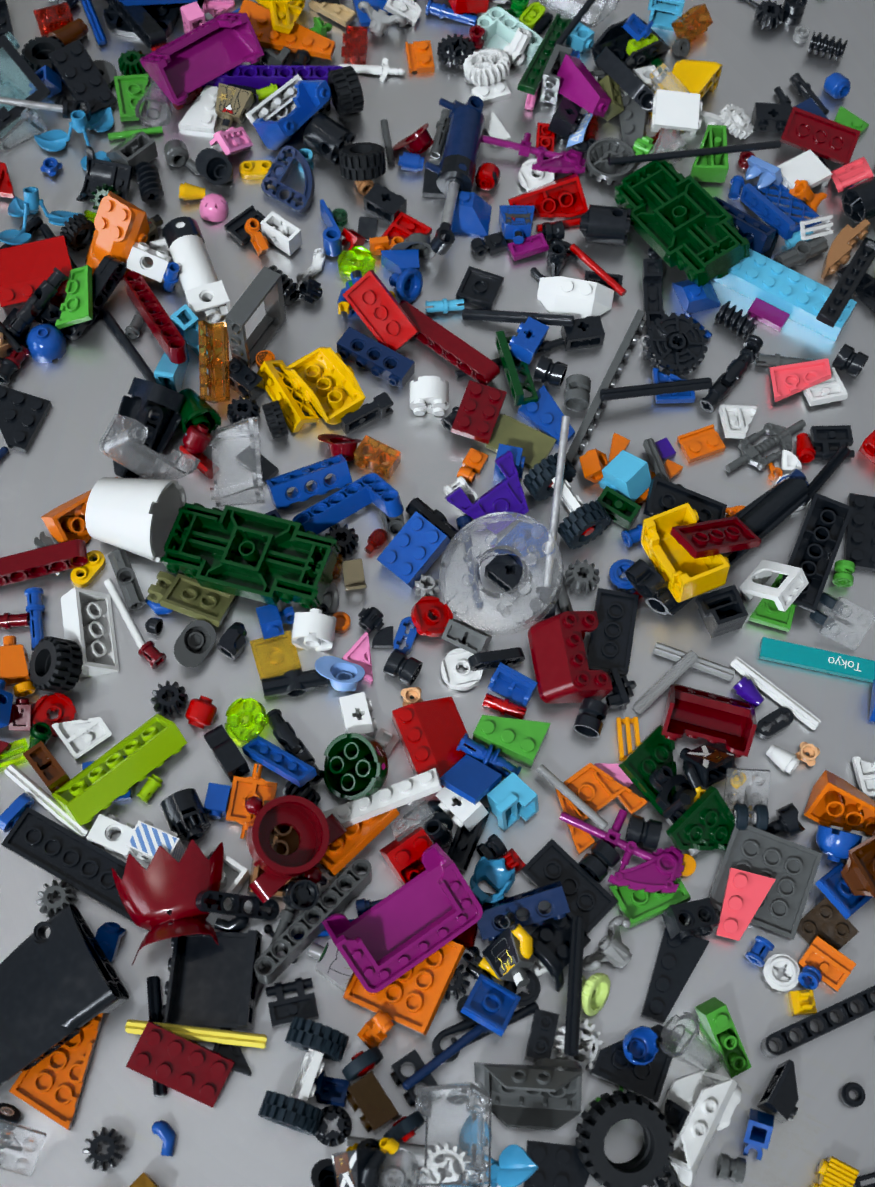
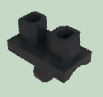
(621, 690)

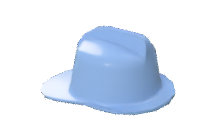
(341, 673)

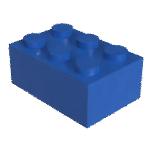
(414, 549)

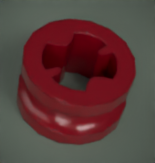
(741, 161)

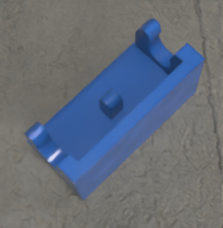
(512, 685)

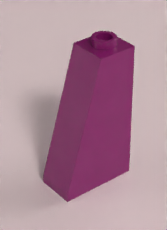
(581, 87)

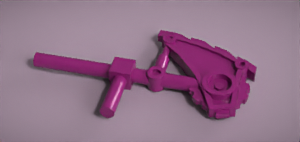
(561, 162)
(654, 875)

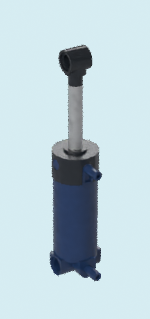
(458, 162)

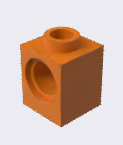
(592, 465)

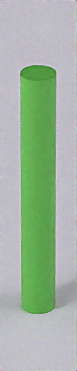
(125, 134)

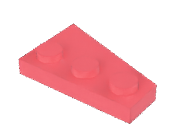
(797, 377)
(741, 901)

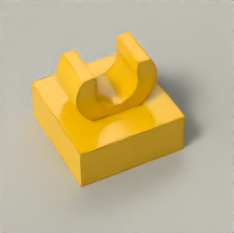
(802, 1002)

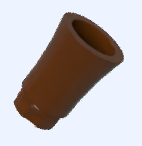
(71, 32)

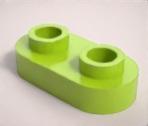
(532, 14)
(633, 45)

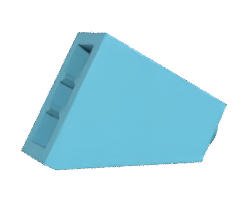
(170, 374)

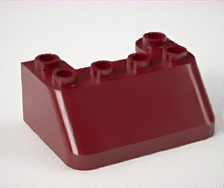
(562, 660)
(709, 717)

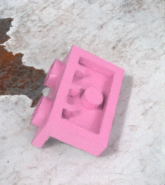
(232, 140)

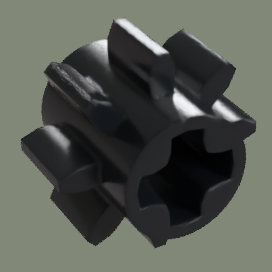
(310, 290)
(370, 619)

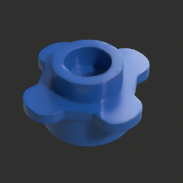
(51, 166)

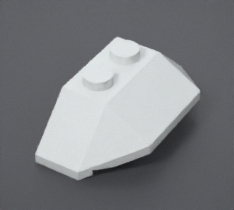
(277, 104)
(574, 297)

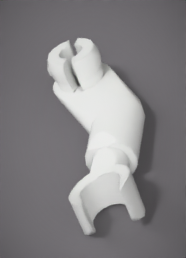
(317, 265)

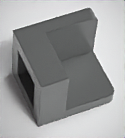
(275, 58)

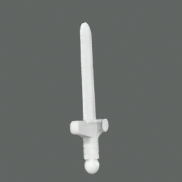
(384, 70)

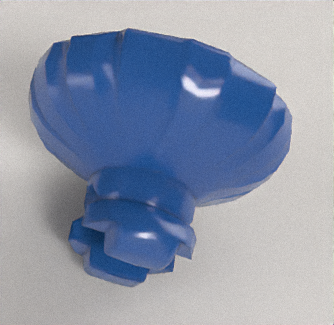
(407, 284)

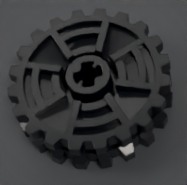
(675, 344)

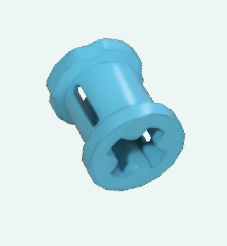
(308, 154)

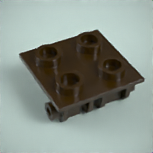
(827, 924)

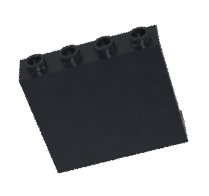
(212, 982)

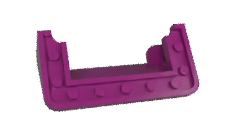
(202, 55)
(407, 923)

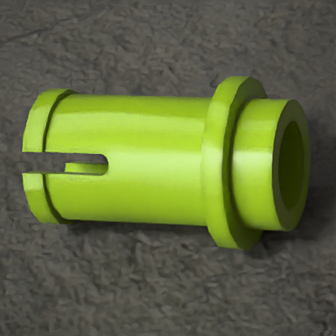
(265, 92)
(150, 788)

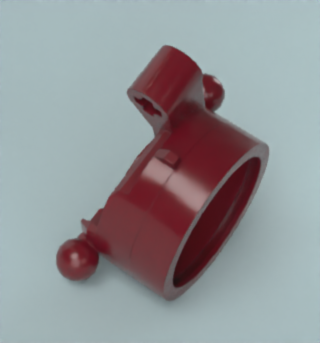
(314, 835)

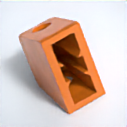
(13, 662)

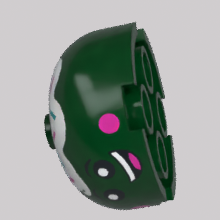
(355, 766)

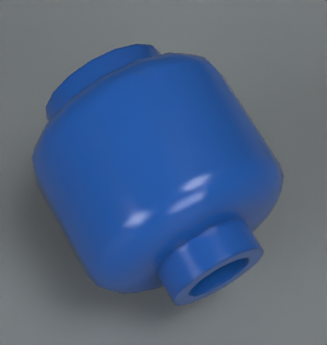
(837, 85)

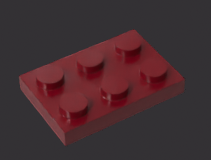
(478, 412)

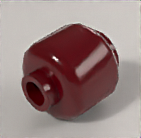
(197, 438)

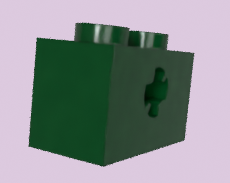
(619, 508)

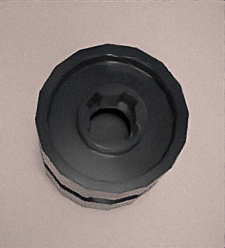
(793, 11)
(850, 360)
(550, 372)
(401, 666)
(590, 720)
(644, 832)
(600, 860)
(300, 894)

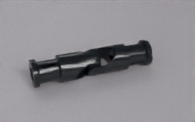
(46, 292)
(734, 371)
(287, 738)

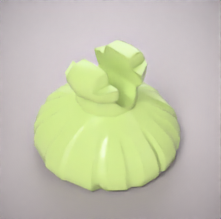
(594, 993)

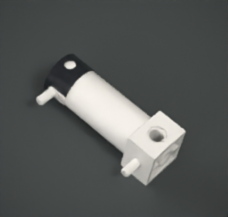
(196, 273)

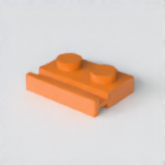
(419, 56)
(701, 443)
(829, 961)

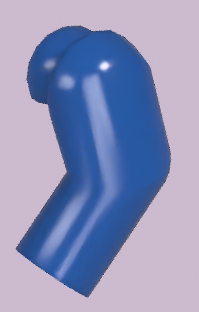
(159, 610)
(167, 1135)

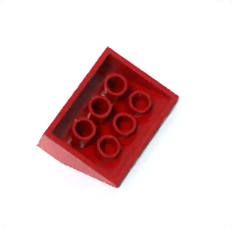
(30, 264)
(430, 734)

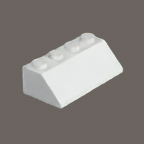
(90, 624)

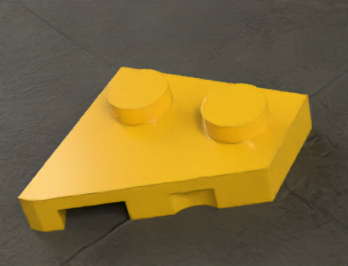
(283, 15)

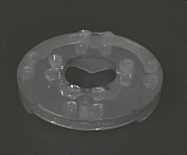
(501, 535)

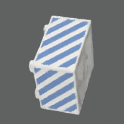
(146, 840)

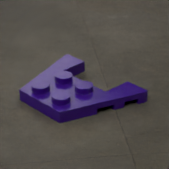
(503, 497)

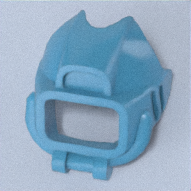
(496, 875)

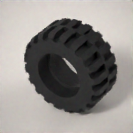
(655, 1148)

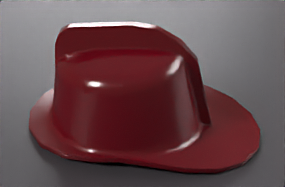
(416, 142)
(340, 445)

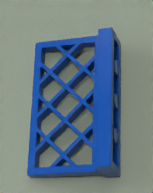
(774, 214)

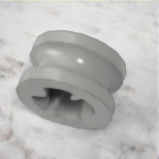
(798, 37)

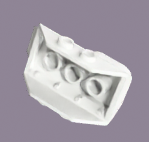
(710, 1107)

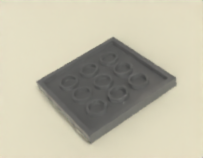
(776, 858)

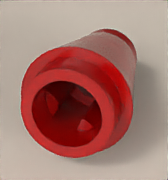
(804, 449)

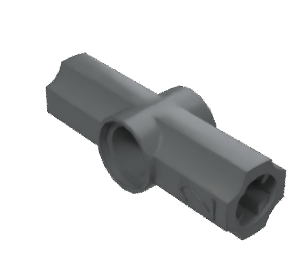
(802, 252)
(130, 589)

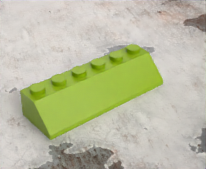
(113, 775)

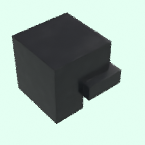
(722, 610)

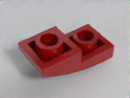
(545, 137)

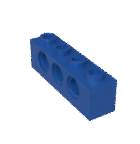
(298, 478)

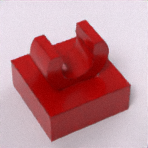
(352, 237)
(512, 861)

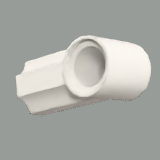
(517, 47)

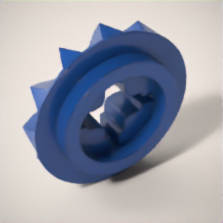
(616, 572)

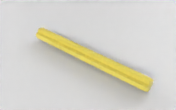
(204, 1034)

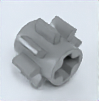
(426, 581)

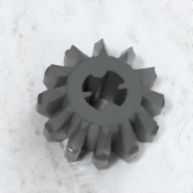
(579, 583)
(55, 891)

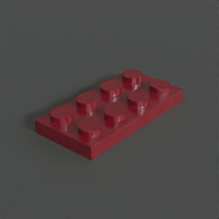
(820, 136)
(715, 537)
(180, 1064)

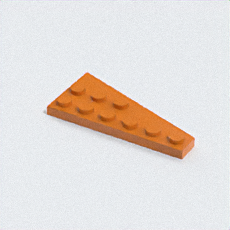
(298, 38)
(58, 1079)

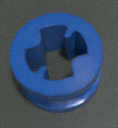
(812, 972)

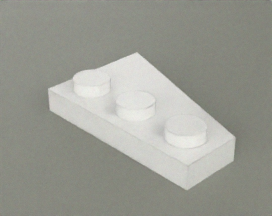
(202, 113)

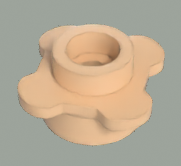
(411, 691)
(811, 749)

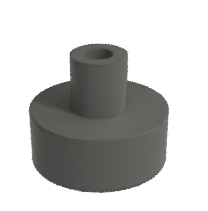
(681, 47)

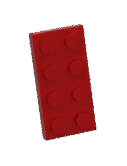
(380, 311)

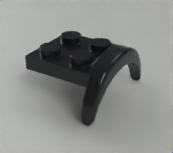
(104, 172)
(552, 947)

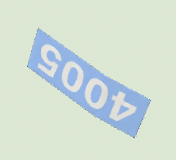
(579, 133)

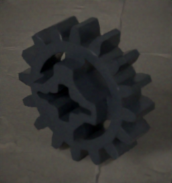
(455, 50)

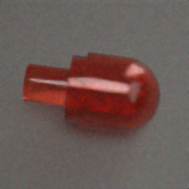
(376, 540)

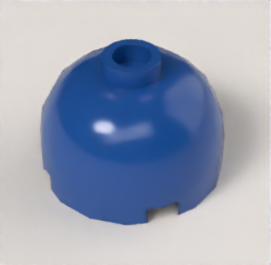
(46, 343)
(836, 842)

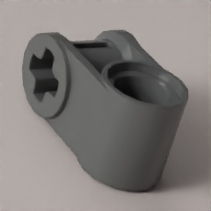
(392, 524)

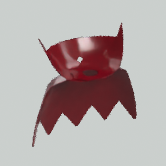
(171, 887)

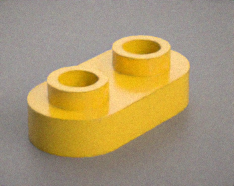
(254, 169)
(90, 570)

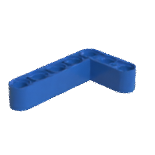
(349, 500)

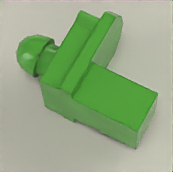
(320, 28)

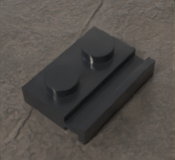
(236, 225)

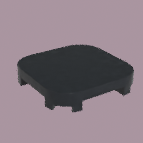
(164, 14)

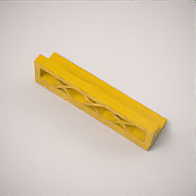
(282, 393)

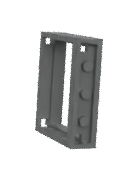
(266, 288)

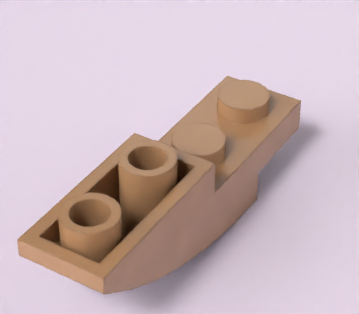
(842, 245)

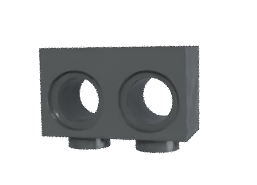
(466, 637)

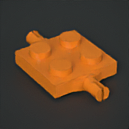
(244, 788)

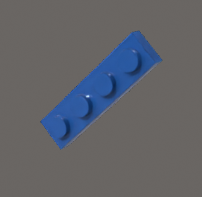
(279, 761)

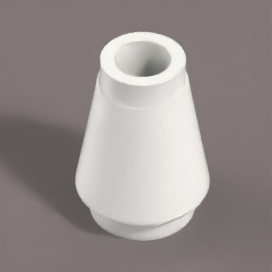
(783, 759)

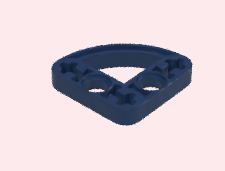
(278, 180)

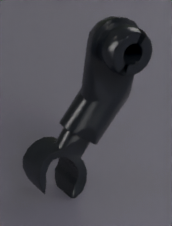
(581, 147)

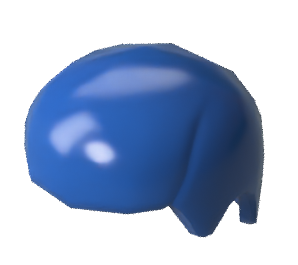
(640, 1045)

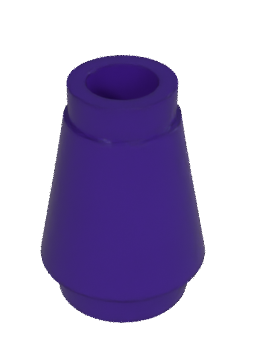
(748, 691)

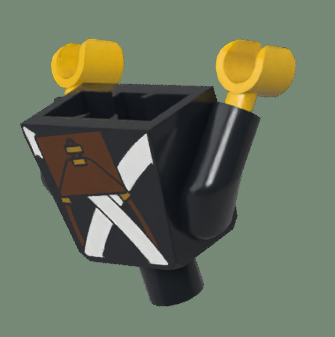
(705, 766)
(361, 1166)

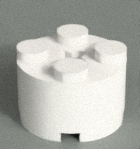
(429, 396)
(313, 630)

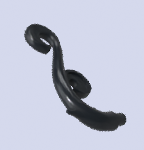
(463, 1025)

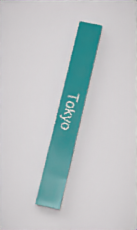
(817, 659)

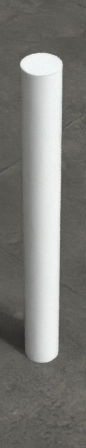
(124, 613)

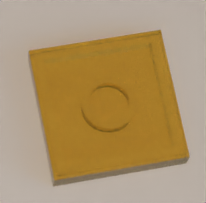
(275, 655)

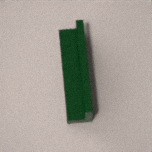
(511, 372)

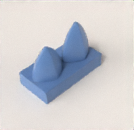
(767, 172)

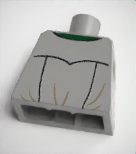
(331, 964)

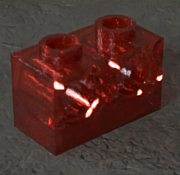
(52, 18)
(355, 45)

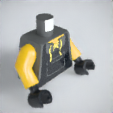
(508, 955)

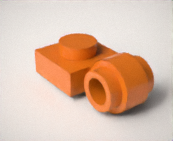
(258, 241)
(382, 243)
(472, 464)
(375, 1029)

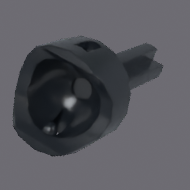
(786, 821)

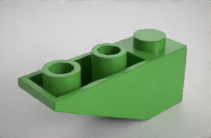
(720, 1027)

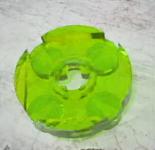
(357, 254)
(255, 723)

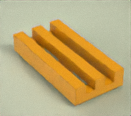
(627, 721)

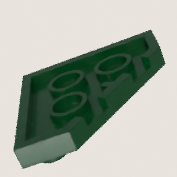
(645, 759)
(704, 825)

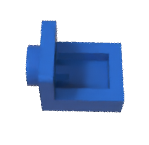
(637, 28)
(109, 938)

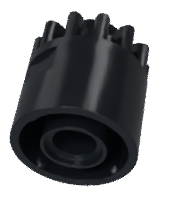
(185, 814)

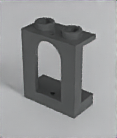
(550, 81)

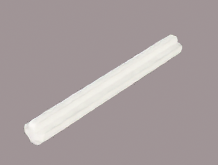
(775, 693)
(45, 800)

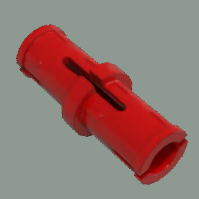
(504, 706)

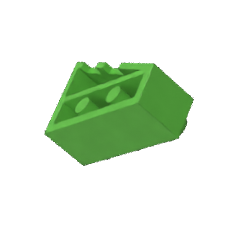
(712, 167)
(515, 738)

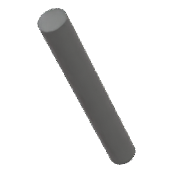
(387, 142)

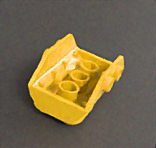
(326, 384)

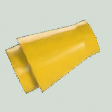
(191, 192)

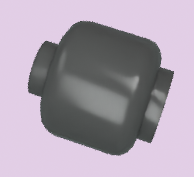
(176, 153)

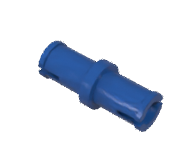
(170, 277)

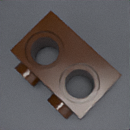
(46, 766)

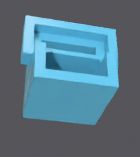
(665, 12)
(626, 475)
(511, 800)

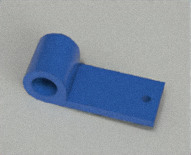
(332, 235)

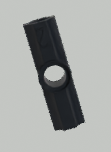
(433, 516)
(293, 683)

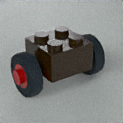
(373, 1102)

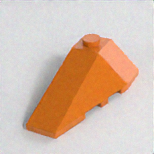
(68, 520)
(840, 805)

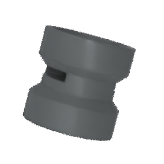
(731, 1168)

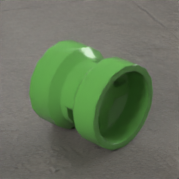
(843, 575)

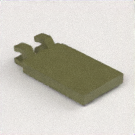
(517, 434)
(189, 598)

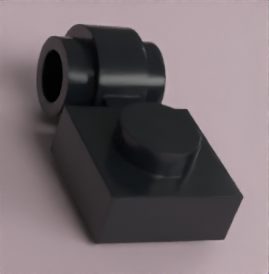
(493, 243)

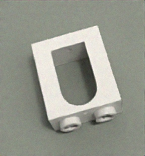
(785, 593)

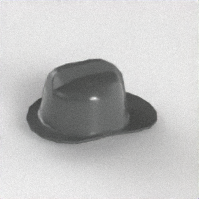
(417, 241)
(194, 643)

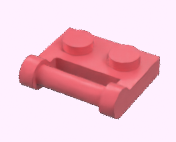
(851, 174)

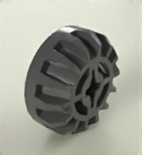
(598, 157)

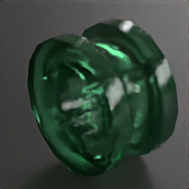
(343, 214)

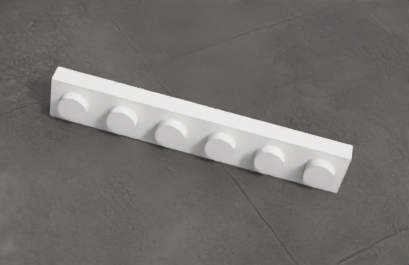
(387, 798)

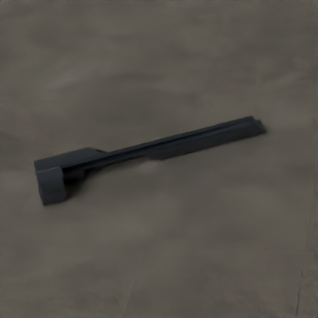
(759, 516)

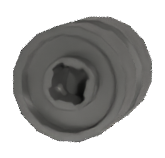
(577, 392)

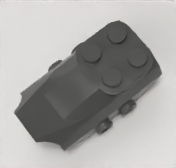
(533, 1095)

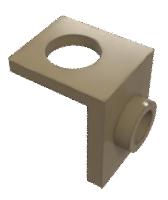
(353, 574)

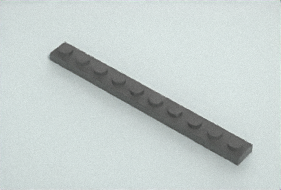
(609, 381)

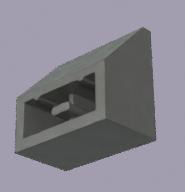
(133, 150)

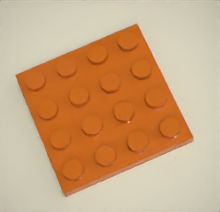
(416, 994)

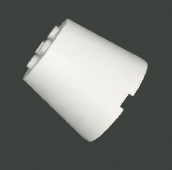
(134, 513)

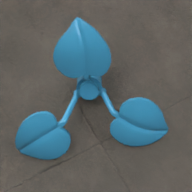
(56, 139)
(30, 206)
(512, 1168)

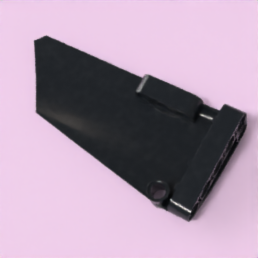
(52, 990)

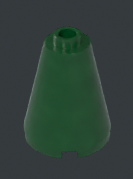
(197, 411)

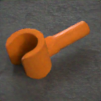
(773, 469)

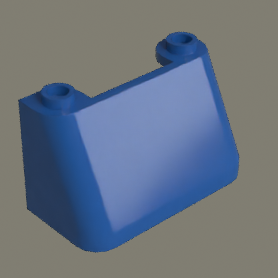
(310, 99)

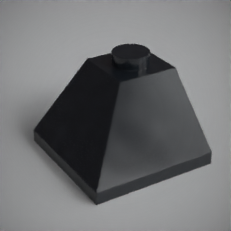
(781, 1093)

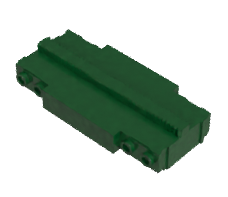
(681, 222)
(251, 555)

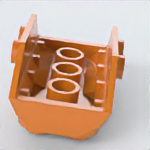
(117, 230)

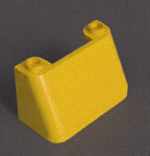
(697, 75)

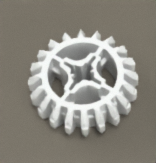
(486, 66)

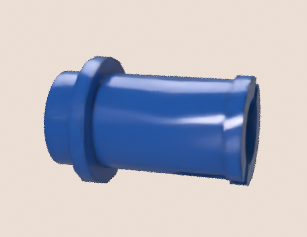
(737, 183)

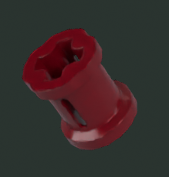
(477, 34)
(18, 358)
(152, 654)

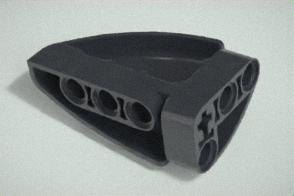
(154, 408)

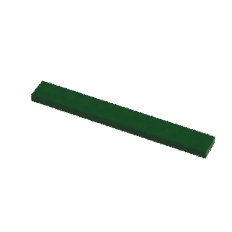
(533, 75)

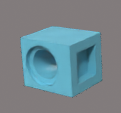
(581, 38)

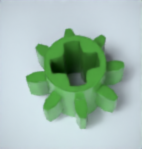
(643, 145)

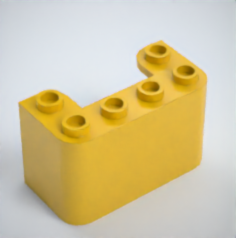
(684, 573)

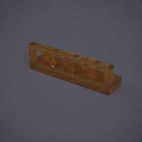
(216, 362)

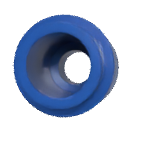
(411, 162)

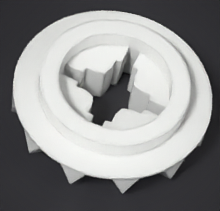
(791, 970)

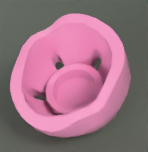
(208, 208)

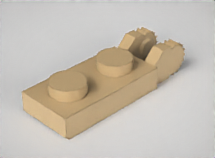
(335, 12)

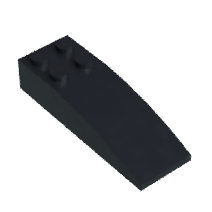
(818, 546)

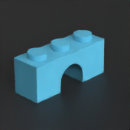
(187, 325)

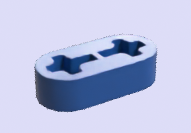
(401, 635)
(14, 811)

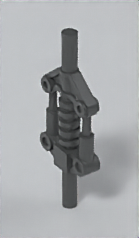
(752, 454)

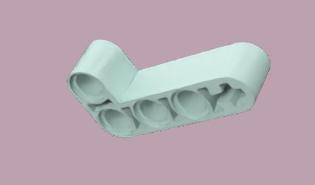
(505, 25)

